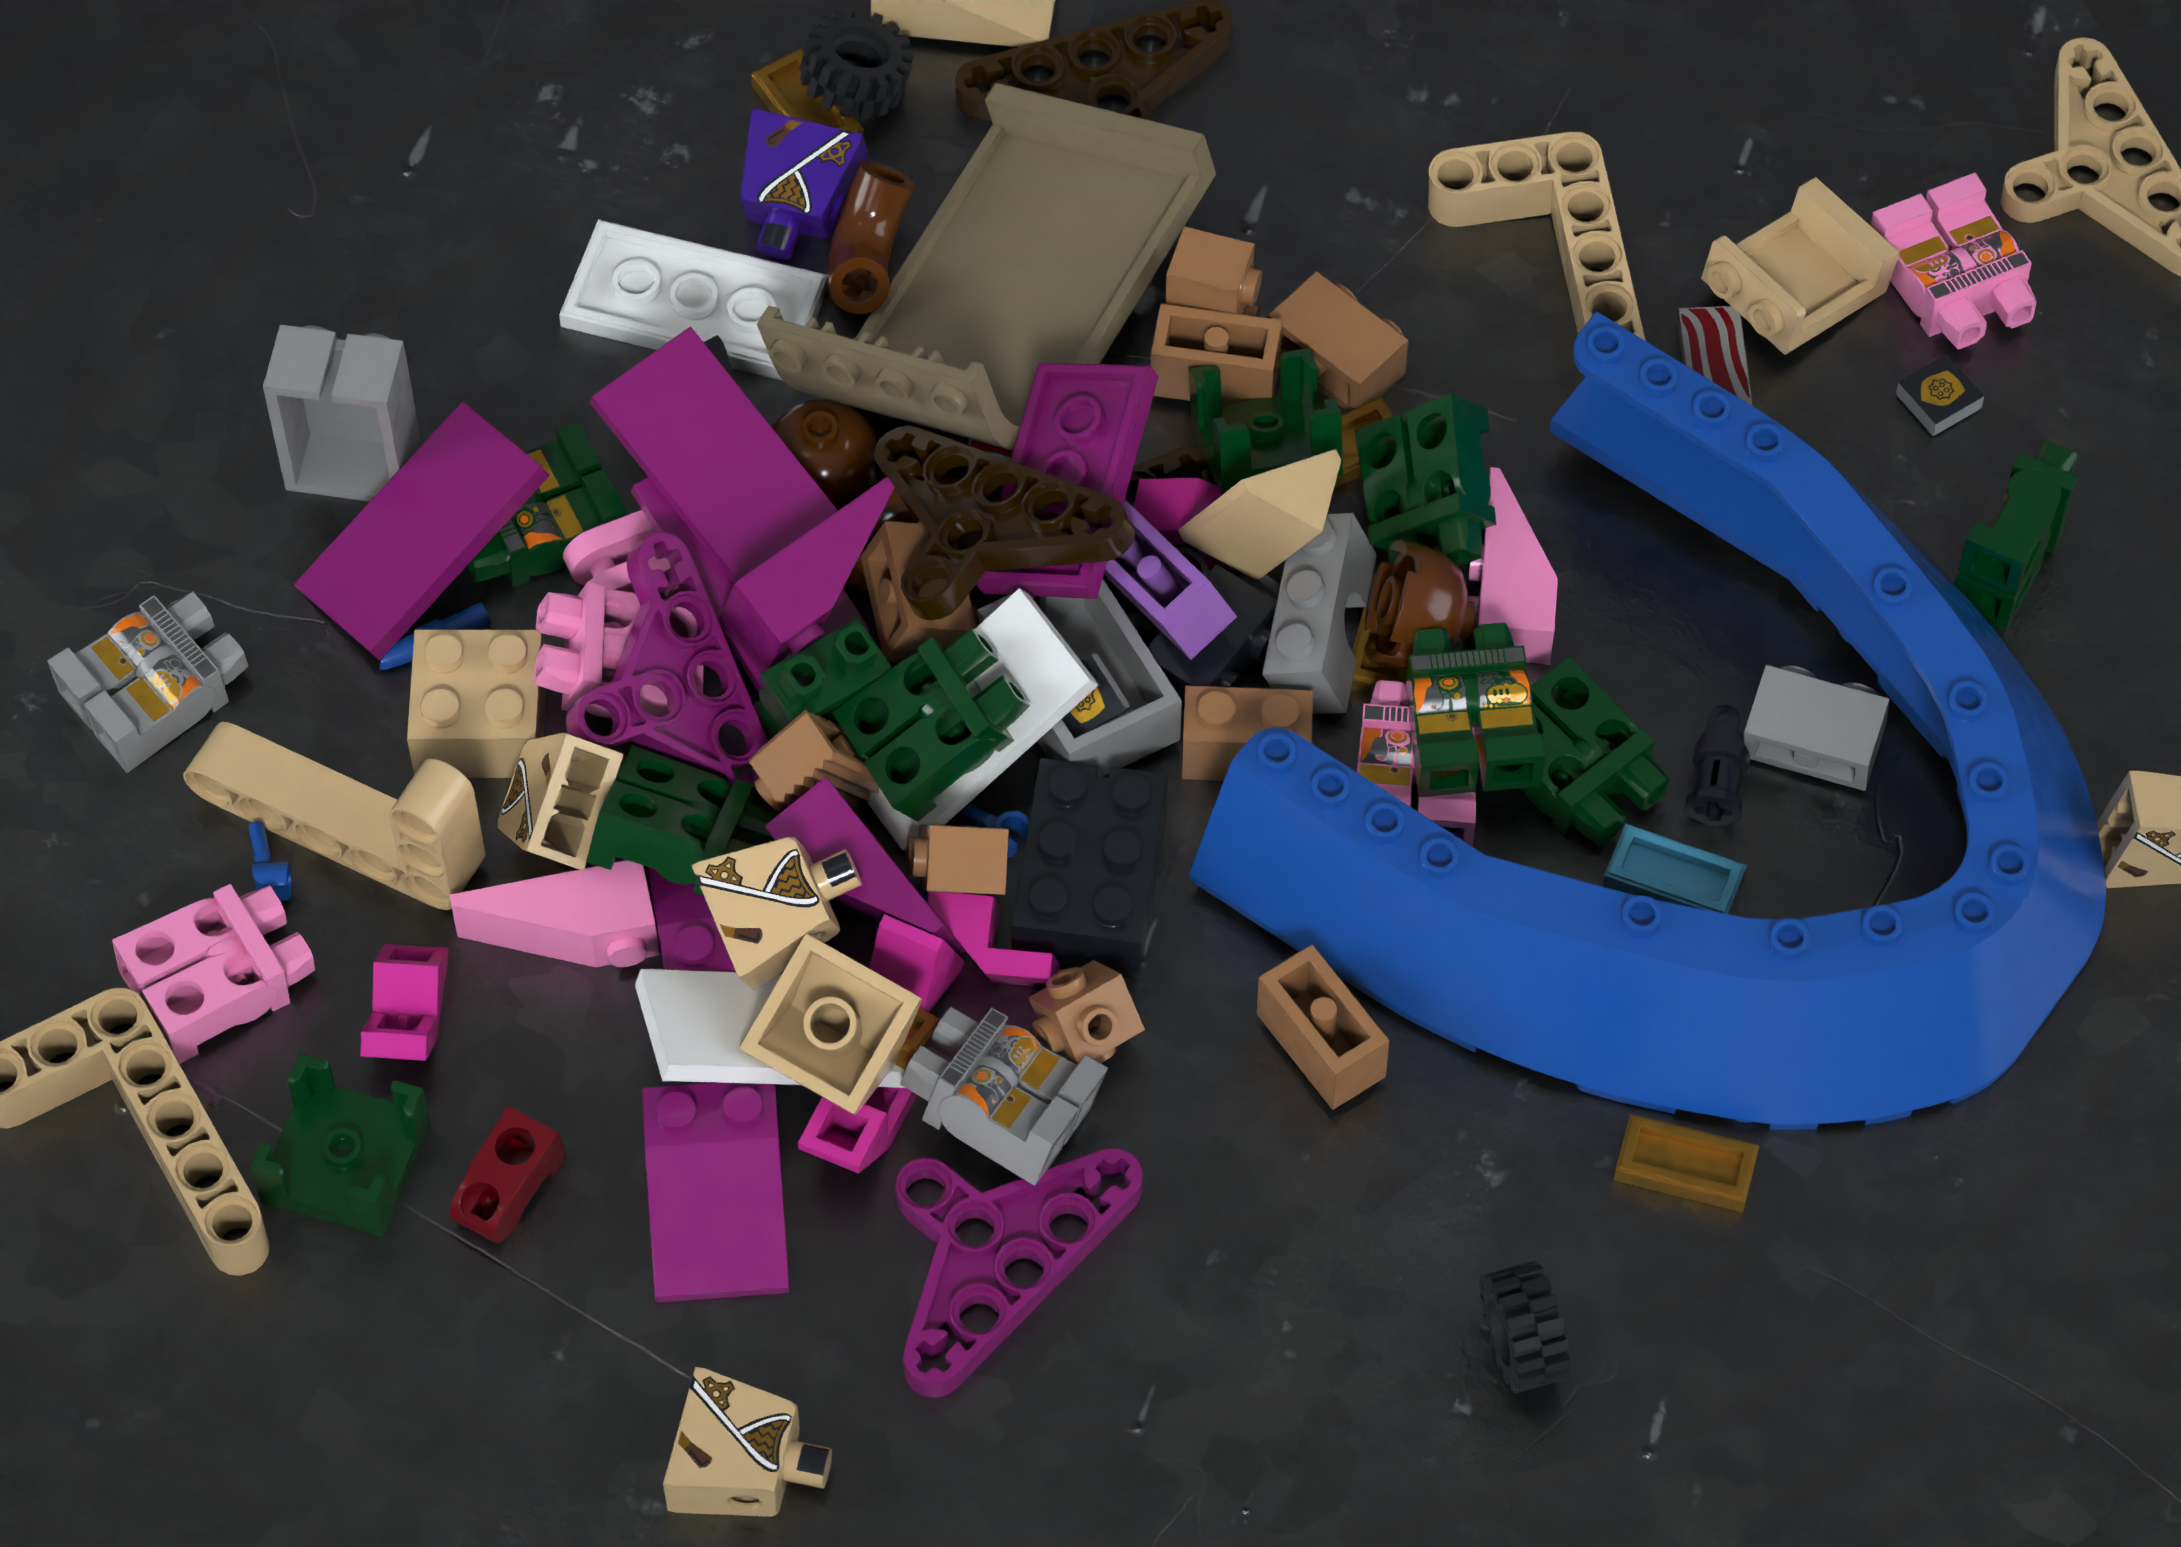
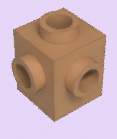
(1085, 1013)

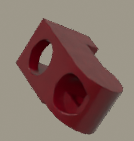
(506, 1175)

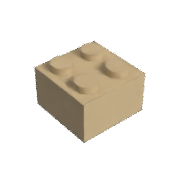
(474, 699)

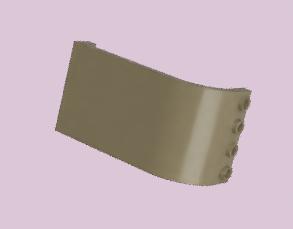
(1016, 269)

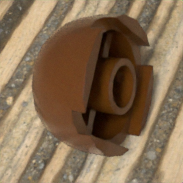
(833, 447)
(1415, 594)

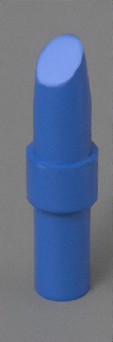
(469, 619)

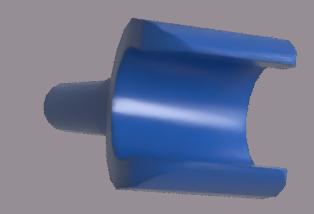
(1010, 820)
(265, 871)

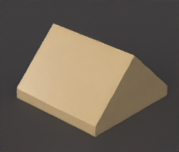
(1266, 515)
(832, 1025)

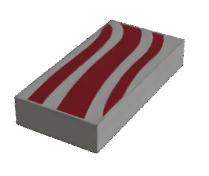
(1715, 347)

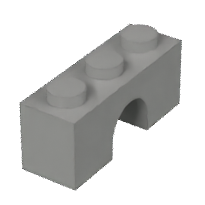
(1308, 625)

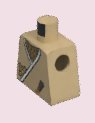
(558, 796)
(2142, 831)
(770, 900)
(738, 1450)

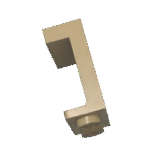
(1802, 268)

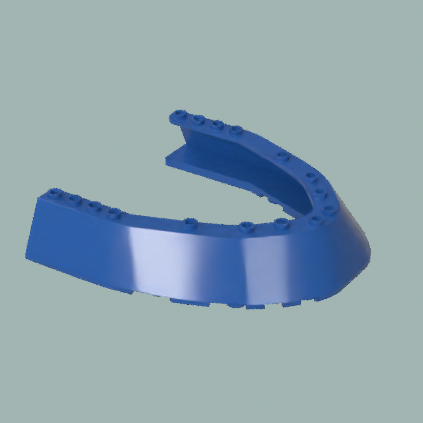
(1680, 1000)

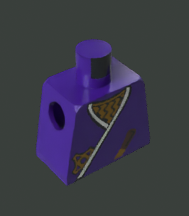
(796, 178)

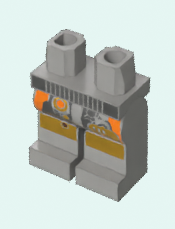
(149, 677)
(1002, 1090)

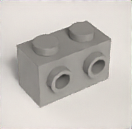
(1816, 726)

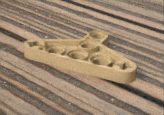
(2085, 139)

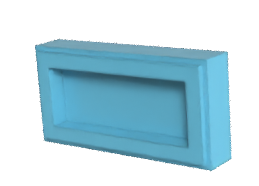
(1673, 872)

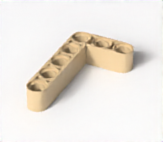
(1543, 190)
(416, 844)
(154, 1107)

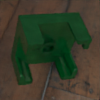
(1263, 432)
(342, 1150)

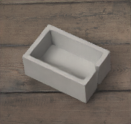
(340, 411)
(1155, 709)

